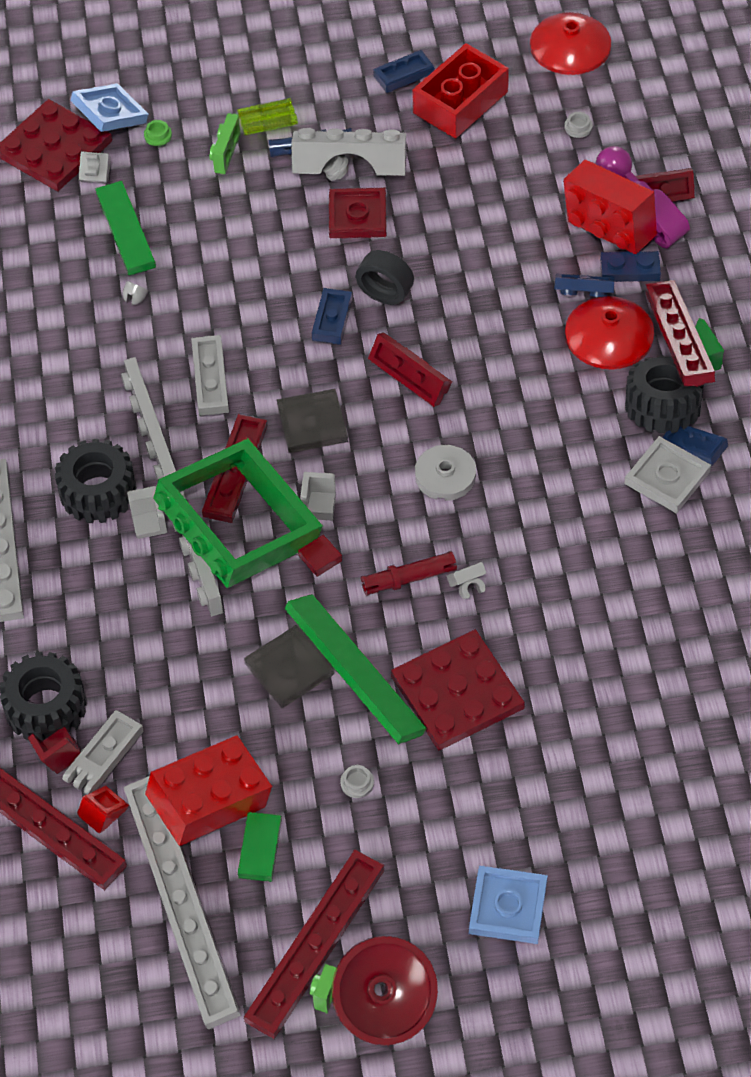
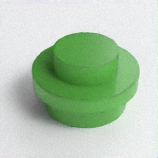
(157, 133)

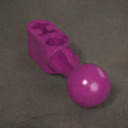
(669, 219)

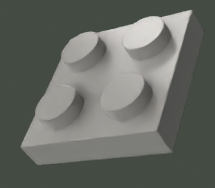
(667, 474)

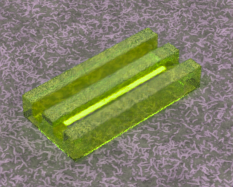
(267, 113)

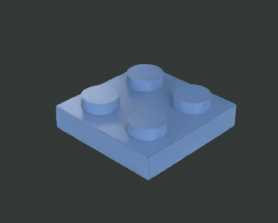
(109, 107)
(508, 904)

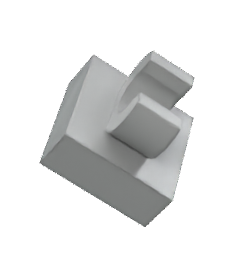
(94, 167)
(467, 576)

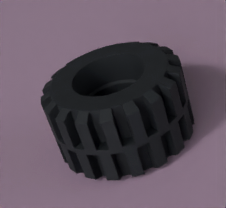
(659, 398)
(89, 462)
(37, 675)

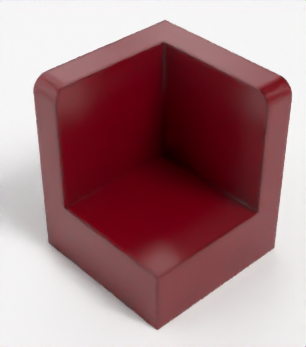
(57, 750)

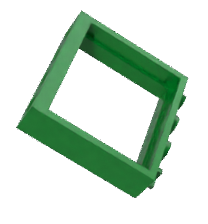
(268, 484)

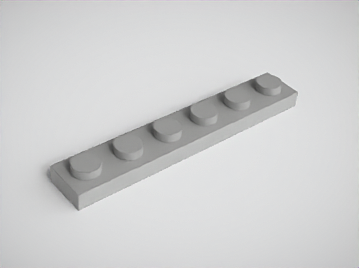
(10, 588)

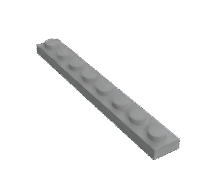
(184, 911)

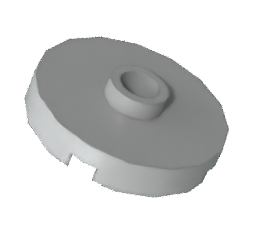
(445, 484)

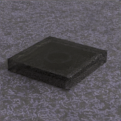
(312, 420)
(289, 666)

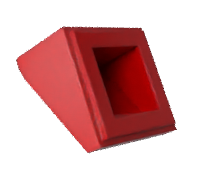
(101, 808)

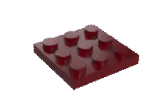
(51, 144)
(457, 689)

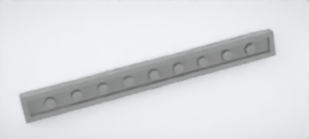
(157, 449)

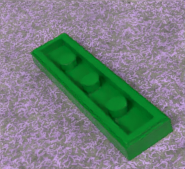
(125, 228)

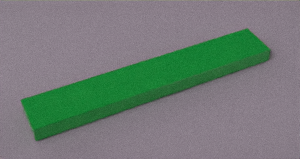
(355, 669)

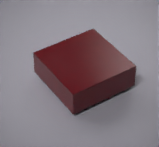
(320, 555)

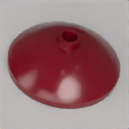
(408, 993)

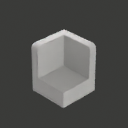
(319, 494)
(145, 513)

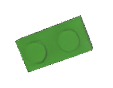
(227, 140)

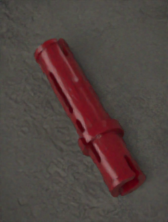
(408, 573)

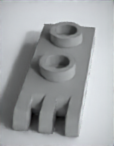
(103, 752)

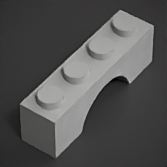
(382, 150)

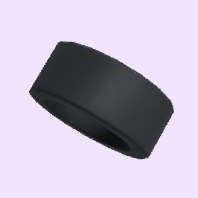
(391, 267)

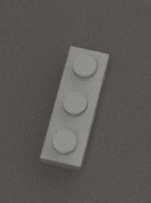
(210, 375)

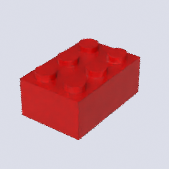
(460, 90)
(610, 206)
(208, 790)

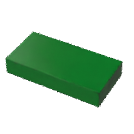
(259, 847)

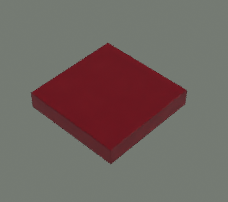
(357, 213)

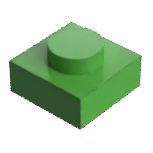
(322, 989)

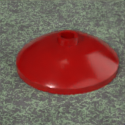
(570, 43)
(609, 332)

